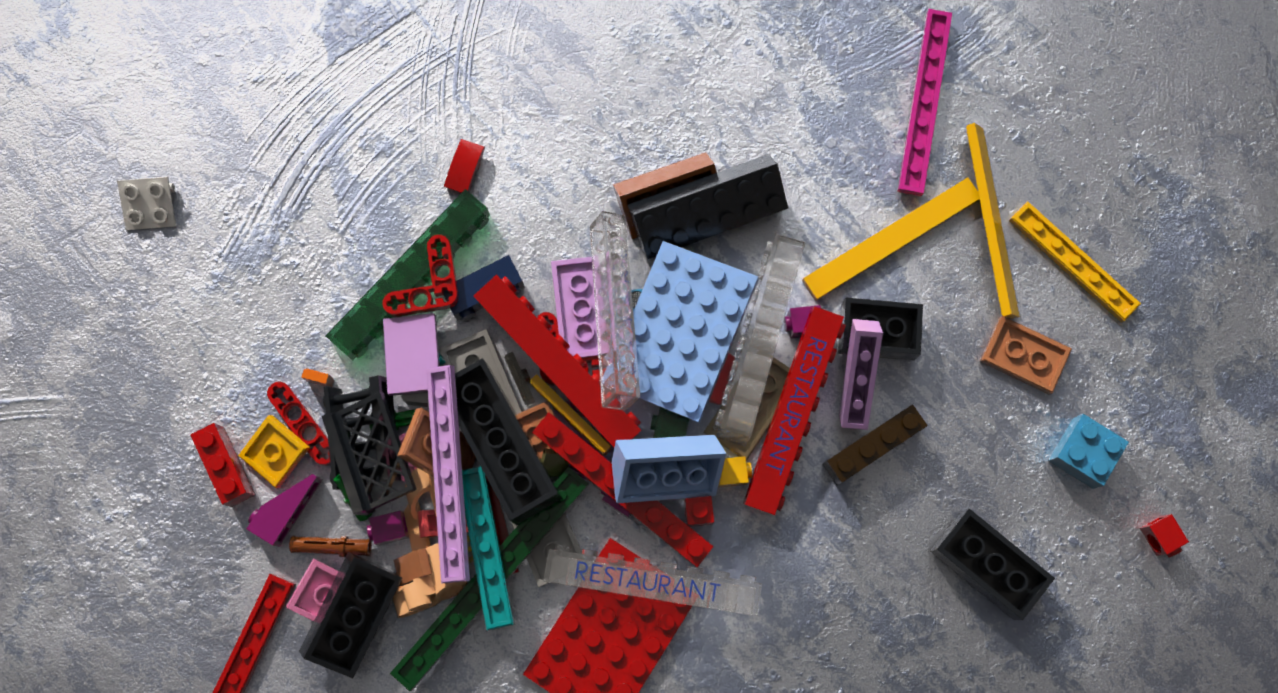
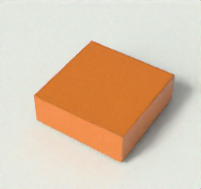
(317, 377)

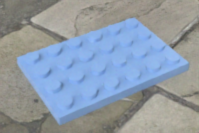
(687, 327)

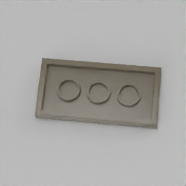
(769, 401)

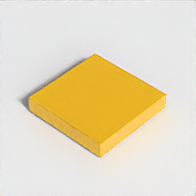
(274, 451)

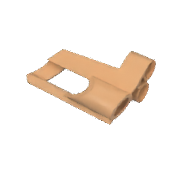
(426, 590)

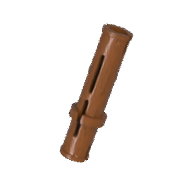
(330, 545)

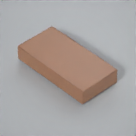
(413, 566)

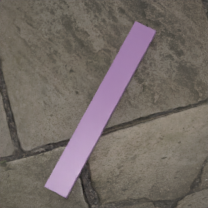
(447, 474)

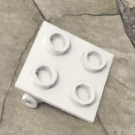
(147, 203)

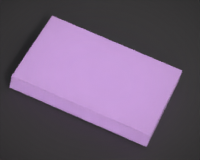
(409, 351)

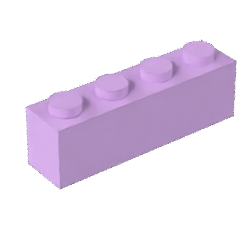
(860, 374)

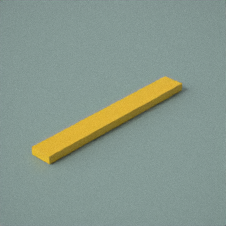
(992, 221)
(891, 239)

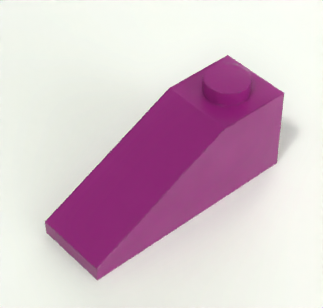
(279, 515)

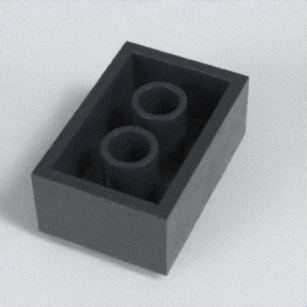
(899, 323)

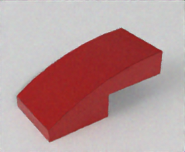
(464, 165)

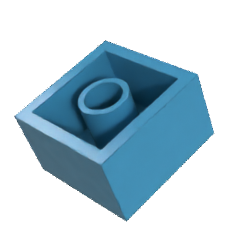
(1088, 451)

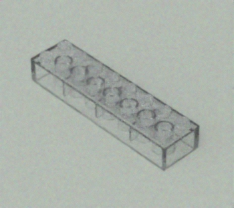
(757, 348)

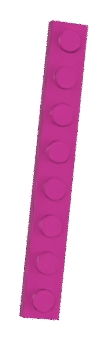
(924, 102)

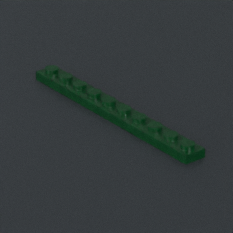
(468, 602)

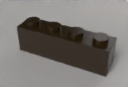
(874, 444)

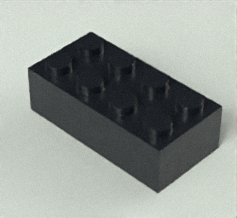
(992, 564)
(350, 615)

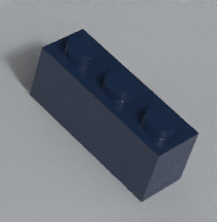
(472, 283)

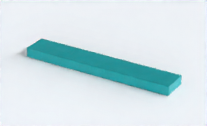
(486, 550)

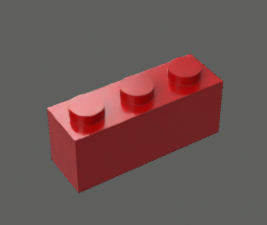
(222, 465)

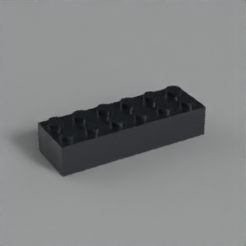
(709, 205)
(502, 444)

